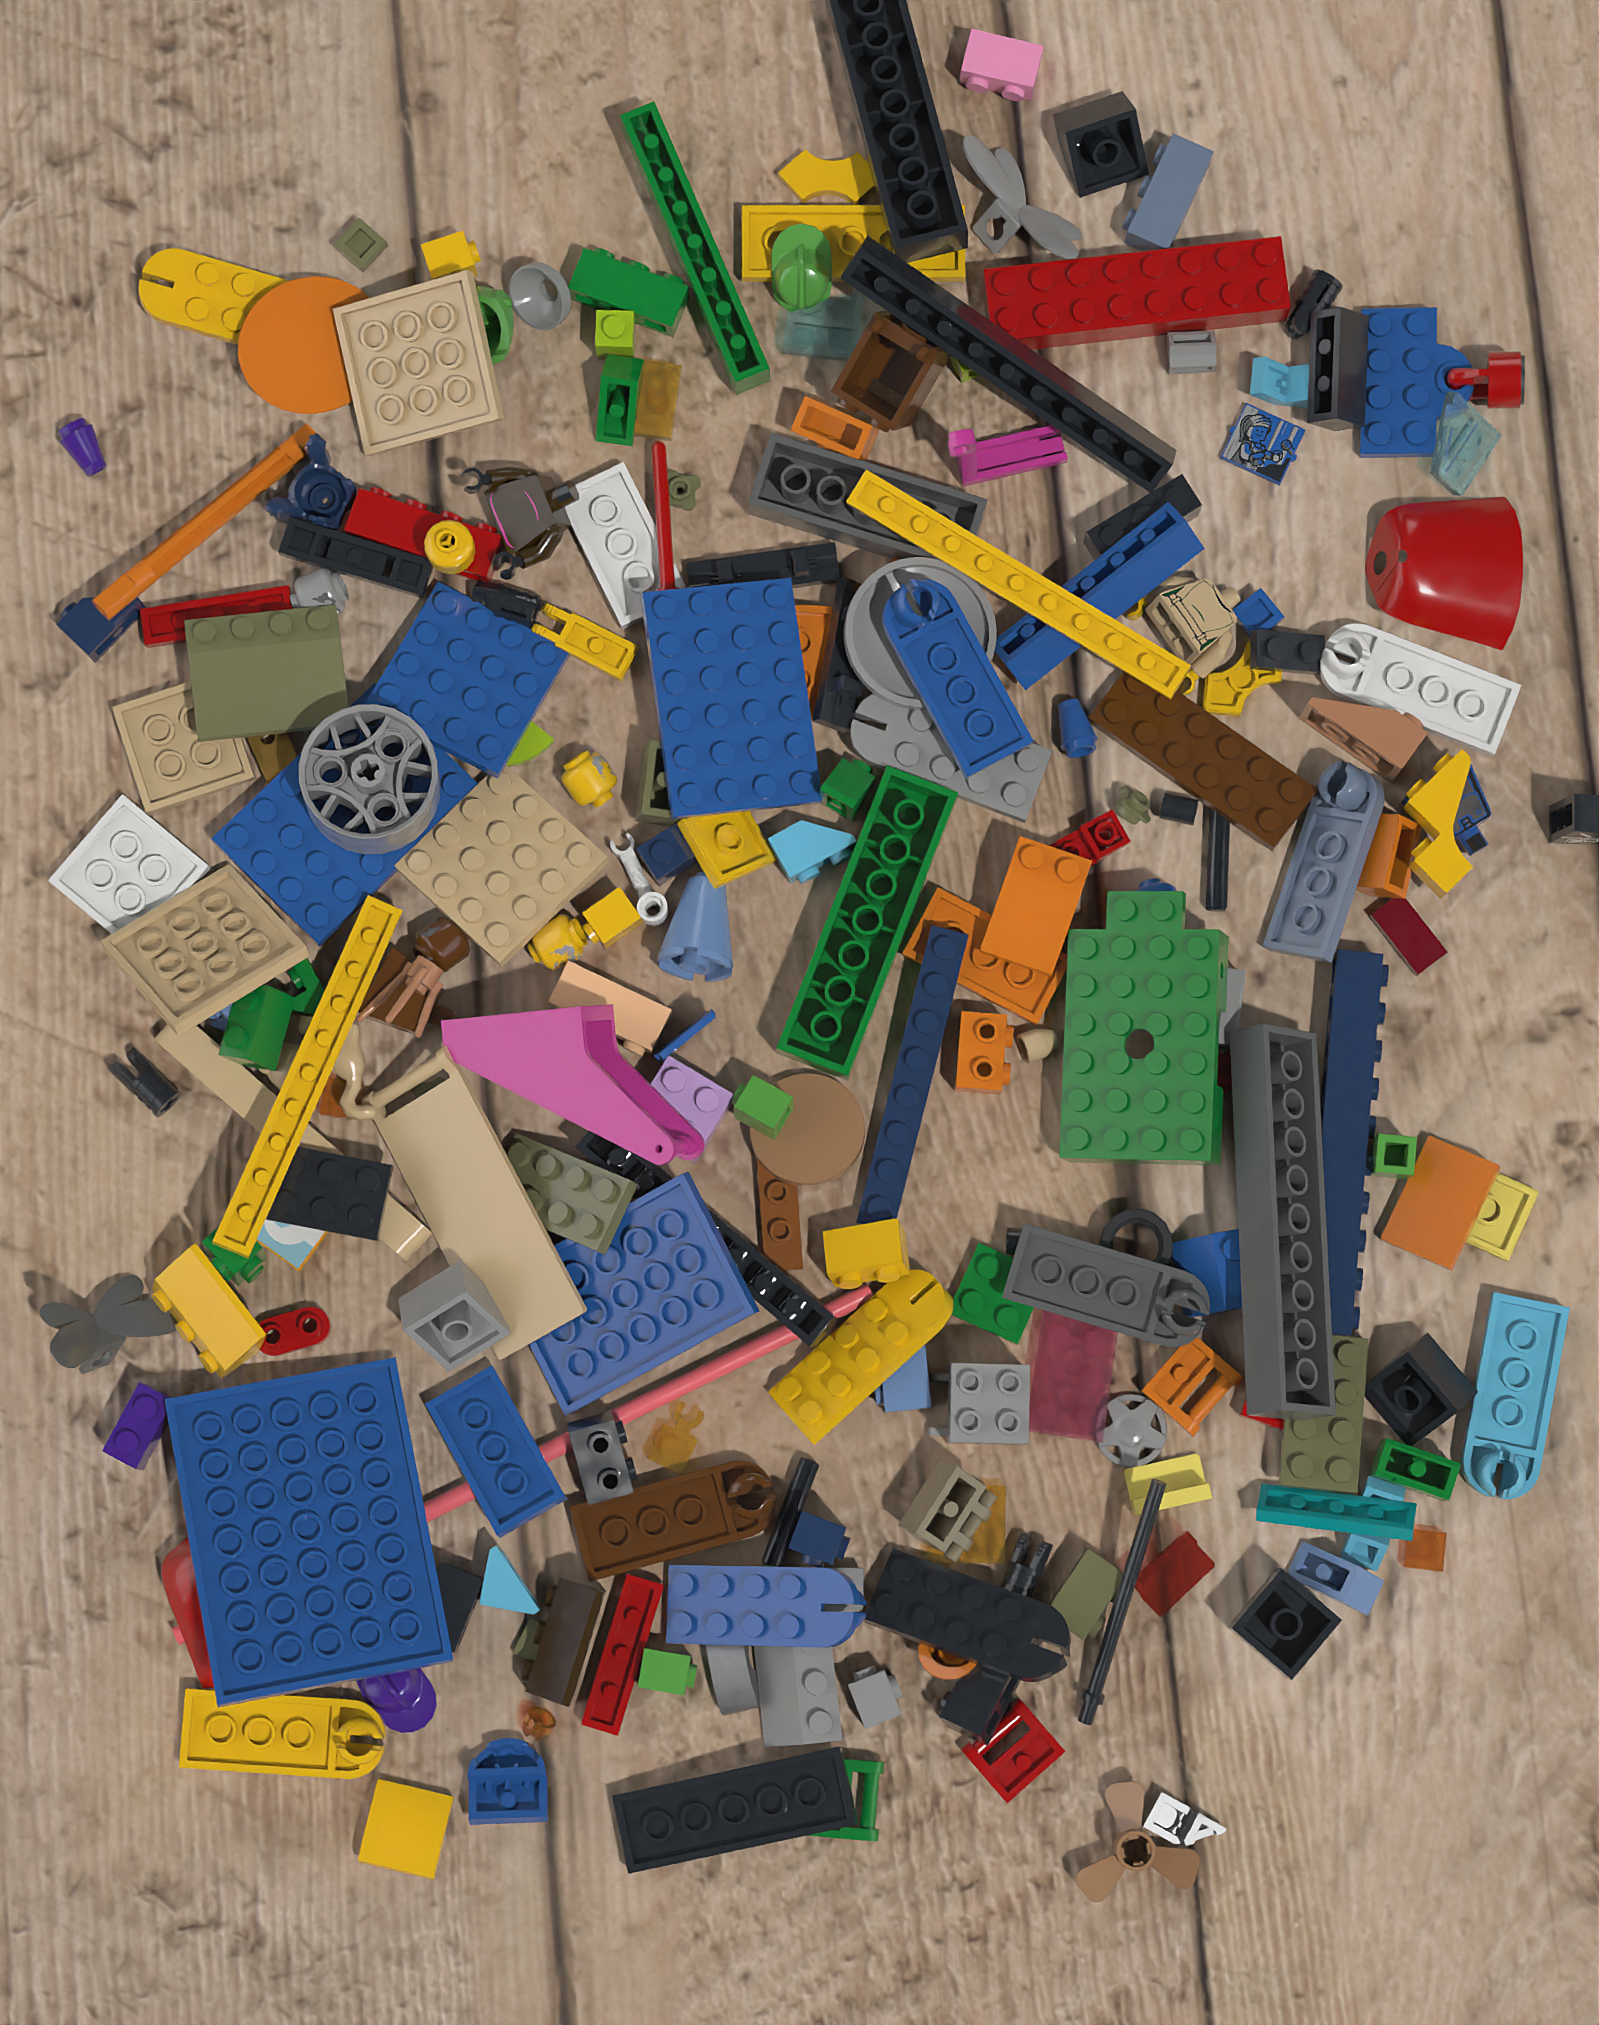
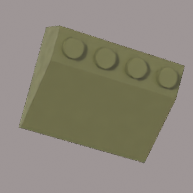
(265, 672)

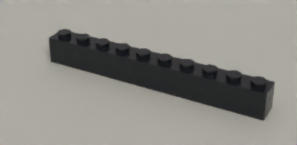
(1009, 364)

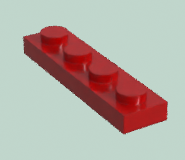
(166, 625)
(622, 1654)

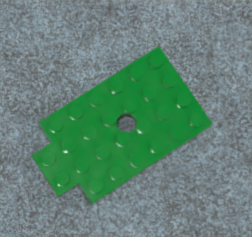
(1153, 979)

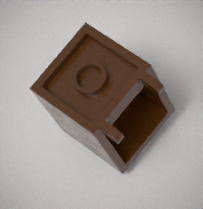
(899, 360)

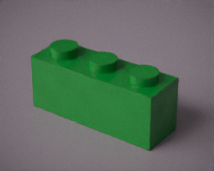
(615, 285)

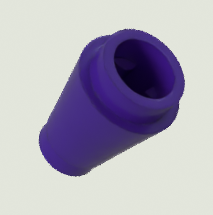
(82, 445)

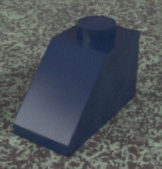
(92, 630)
(666, 855)

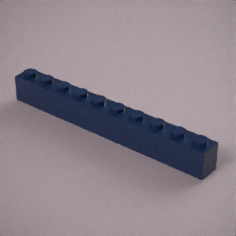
(1347, 1121)

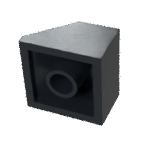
(1101, 143)
(1419, 1390)

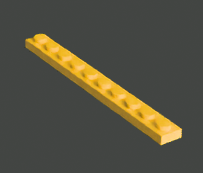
(1018, 584)
(307, 1077)

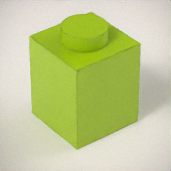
(615, 333)

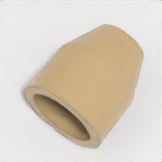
(1037, 1044)

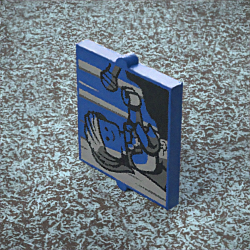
(1262, 444)

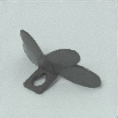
(118, 1315)

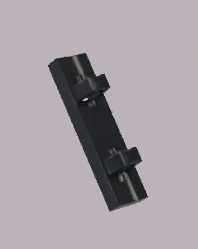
(355, 557)
(812, 567)
(838, 682)

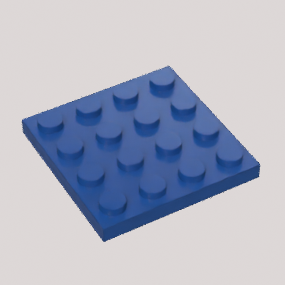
(469, 679)

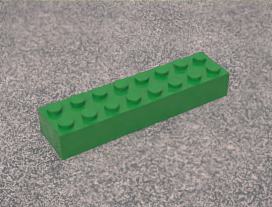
(867, 923)

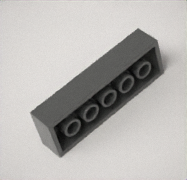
(810, 489)

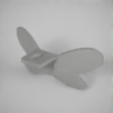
(1005, 181)

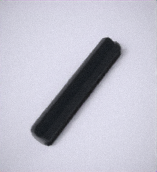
(1217, 862)
(790, 1512)

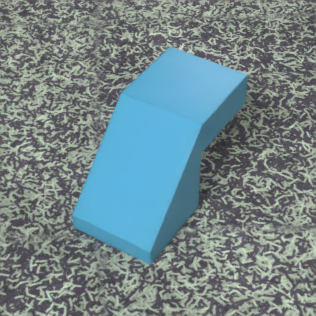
(1280, 383)
(1365, 1549)

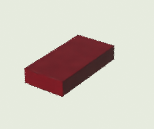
(1408, 934)

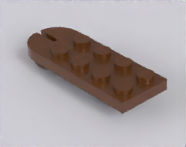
(672, 1518)

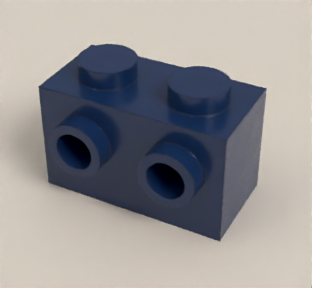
(819, 1540)

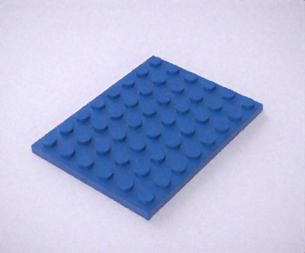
(307, 1532)

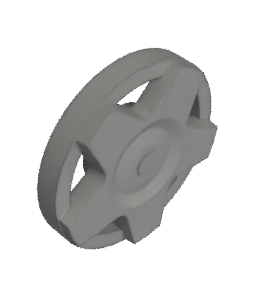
(1133, 1431)

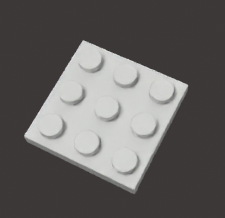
(126, 867)

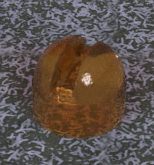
(538, 1723)

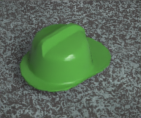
(801, 267)

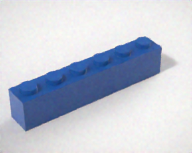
(1109, 584)

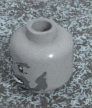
(320, 589)

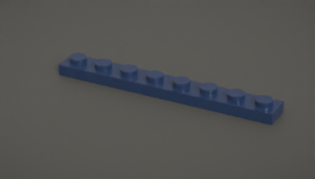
(913, 1075)

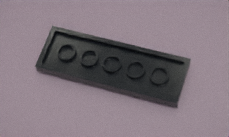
(735, 1809)

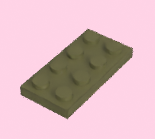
(570, 1193)
(1327, 1450)

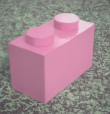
(1001, 65)

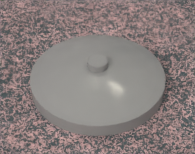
(865, 638)

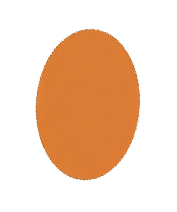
(293, 345)

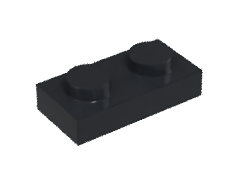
(1286, 651)

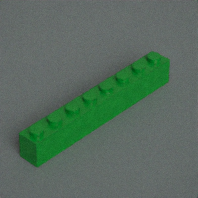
(695, 248)

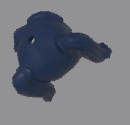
(311, 487)

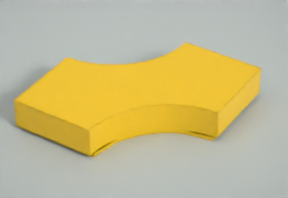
(814, 177)
(1228, 690)

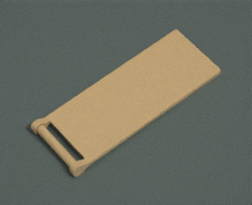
(476, 1201)

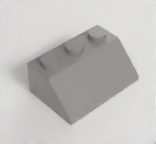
(797, 1695)

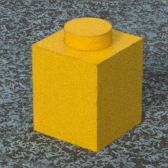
(450, 255)
(610, 919)

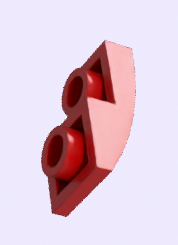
(1095, 838)

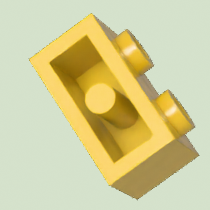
(866, 1253)

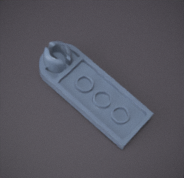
(1326, 864)

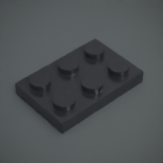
(333, 1194)

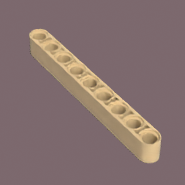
(254, 1103)

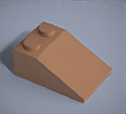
(1370, 734)

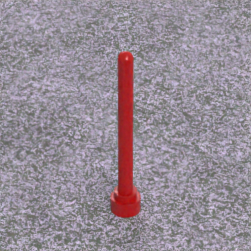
(663, 516)

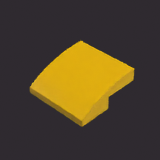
(405, 1829)

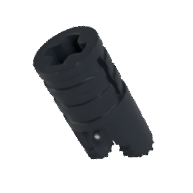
(1313, 297)
(149, 1087)
(1021, 1578)

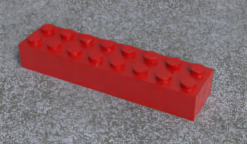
(1140, 293)

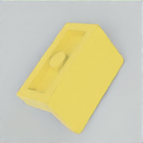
(1183, 1480)

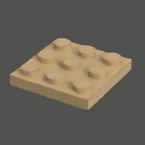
(166, 753)

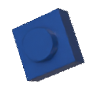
(1257, 613)

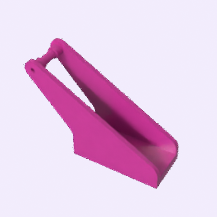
(574, 1069)

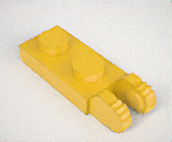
(589, 642)

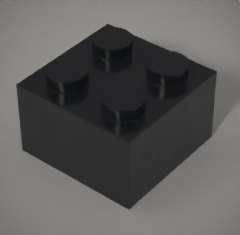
(1284, 1623)

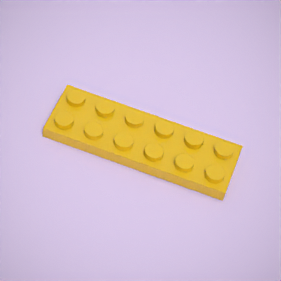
(845, 230)

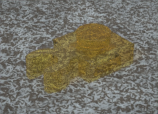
(674, 1445)

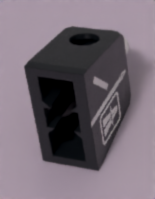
(1575, 820)

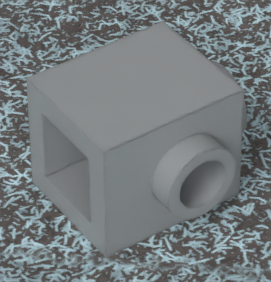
(875, 1696)

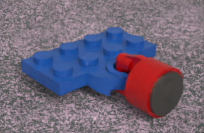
(1413, 374)

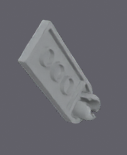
(917, 748)

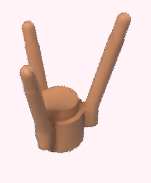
(420, 977)

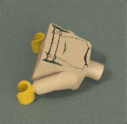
(1192, 621)

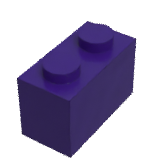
(139, 1427)

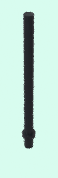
(1092, 1695)

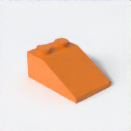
(1035, 906)

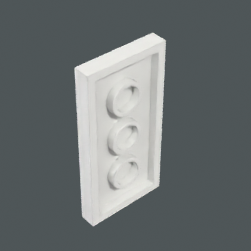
(618, 540)

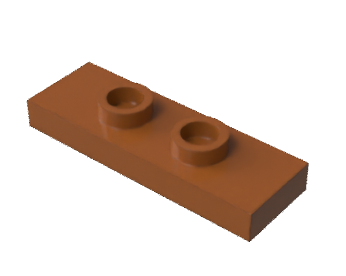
(780, 1221)

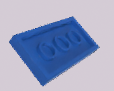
(495, 1451)

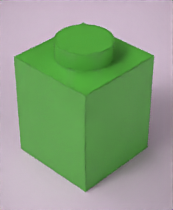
(762, 1106)
(1393, 1156)
(666, 1671)

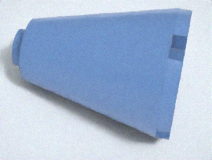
(699, 934)

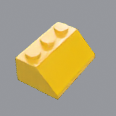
(207, 1312)

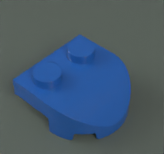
(507, 1784)

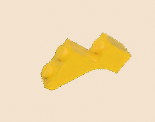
(1435, 809)

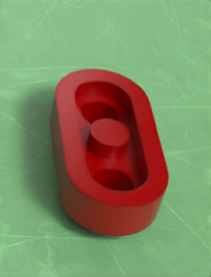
(292, 1331)

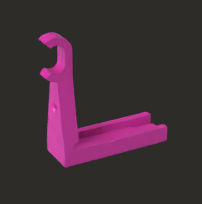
(1005, 454)

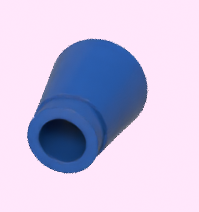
(1075, 730)

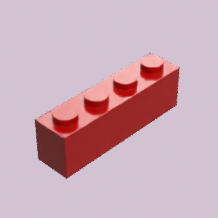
(406, 525)

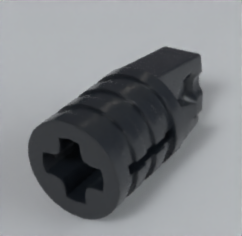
(508, 602)

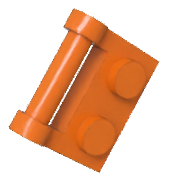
(1182, 1375)

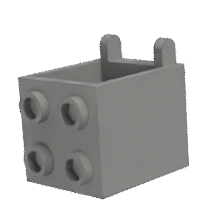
(986, 1404)

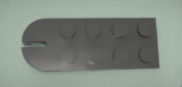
(1105, 1287)

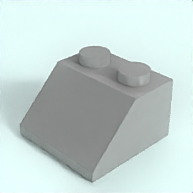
(452, 1316)

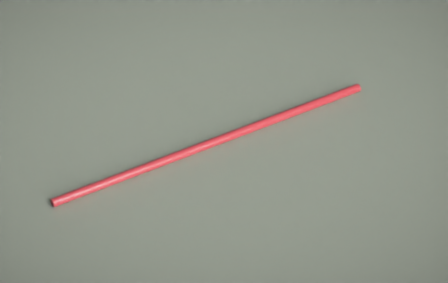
(656, 1398)

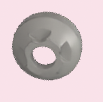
(532, 300)

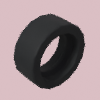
(1146, 1218)

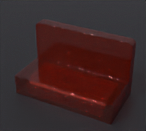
(1173, 1573)

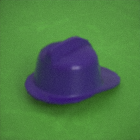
(402, 1699)

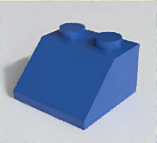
(1216, 1264)

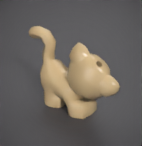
(348, 1065)

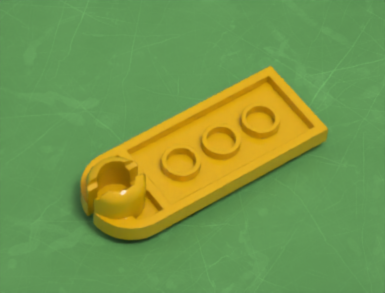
(206, 293)
(863, 1353)
(280, 1735)

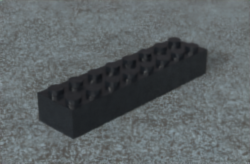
(899, 127)

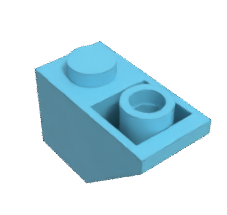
(808, 847)

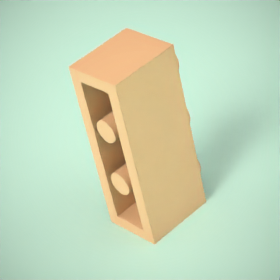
(637, 1018)

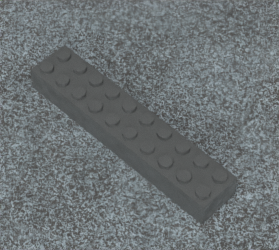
(1282, 1223)

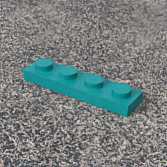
(1336, 1512)

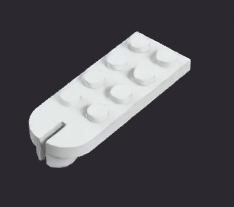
(1405, 677)

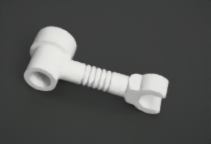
(647, 899)

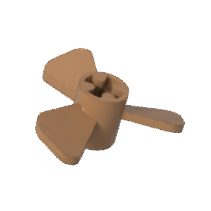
(1174, 1863)

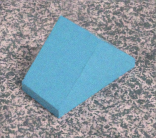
(504, 1586)

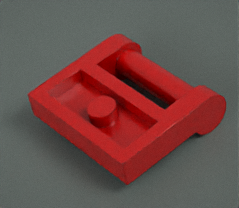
(1022, 1760)

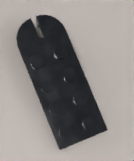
(968, 1618)

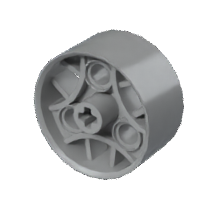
(368, 762)

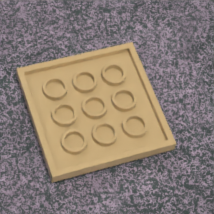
(418, 363)
(502, 864)
(204, 949)

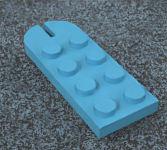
(1514, 1394)

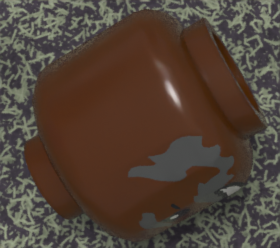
(442, 943)

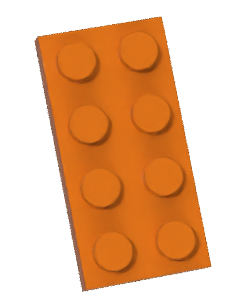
(996, 980)

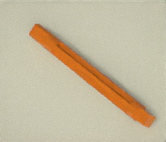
(203, 524)

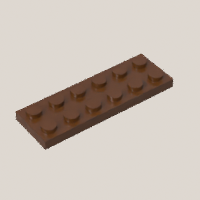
(1204, 758)

